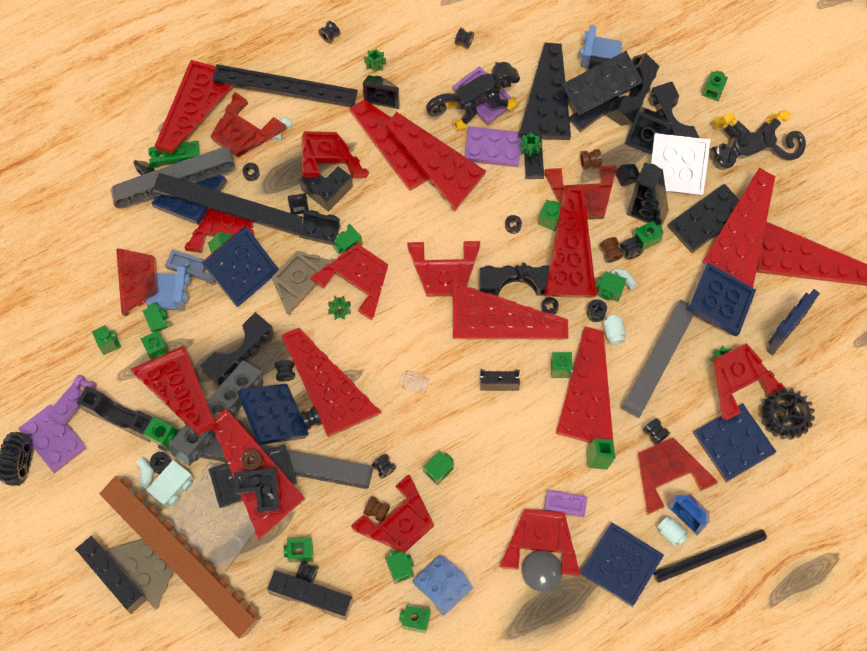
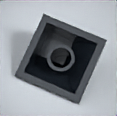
(381, 92)
(644, 127)

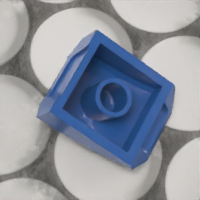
(690, 512)

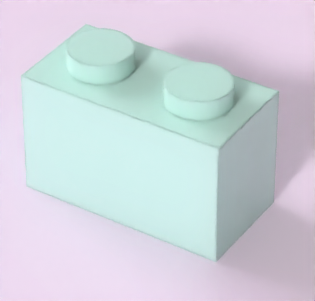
(170, 485)

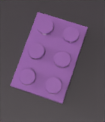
(485, 110)
(493, 146)
(52, 441)

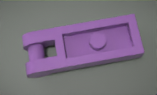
(66, 405)

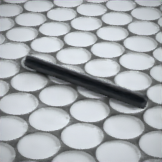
(710, 555)

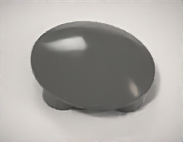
(542, 571)

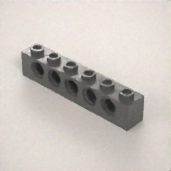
(245, 375)

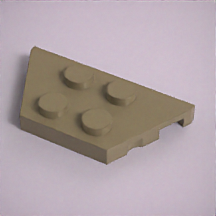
(293, 278)
(143, 569)

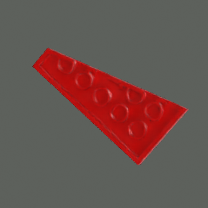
(440, 163)
(796, 256)
(177, 386)
(329, 389)

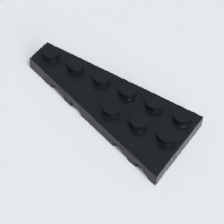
(547, 103)

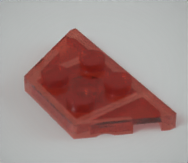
(136, 278)

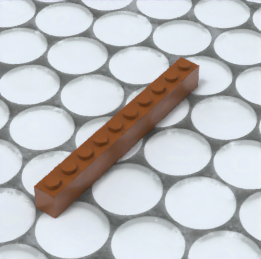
(181, 556)

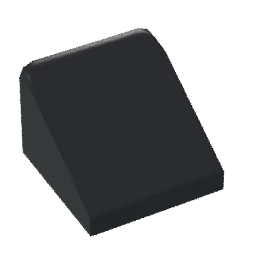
(142, 167)
(627, 174)

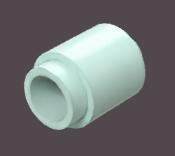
(614, 329)
(672, 531)

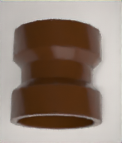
(591, 159)
(611, 249)
(254, 463)
(377, 509)

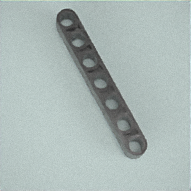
(190, 170)
(658, 360)

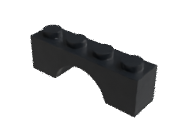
(665, 99)
(625, 108)
(493, 278)
(220, 366)
(113, 413)
(111, 574)
(311, 594)

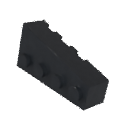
(649, 196)

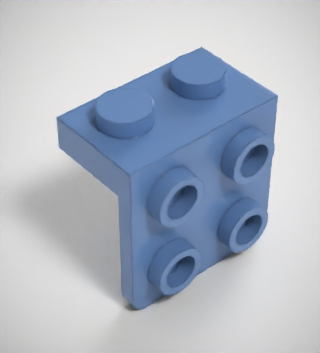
(598, 46)
(172, 290)
(443, 584)

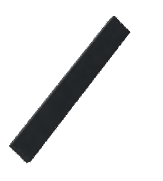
(285, 86)
(228, 204)

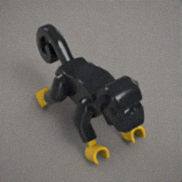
(476, 92)
(746, 143)

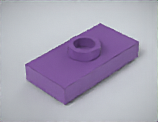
(567, 503)

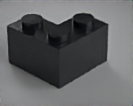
(328, 190)
(263, 484)

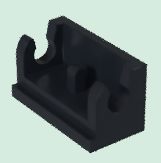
(499, 380)

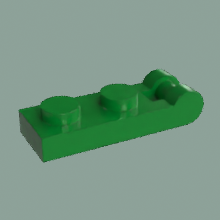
(185, 151)

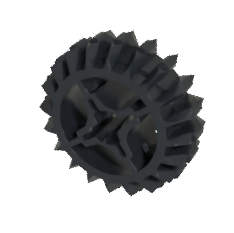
(804, 421)
(15, 458)

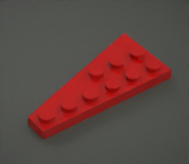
(191, 105)
(374, 124)
(742, 236)
(571, 259)
(493, 317)
(587, 401)
(234, 442)

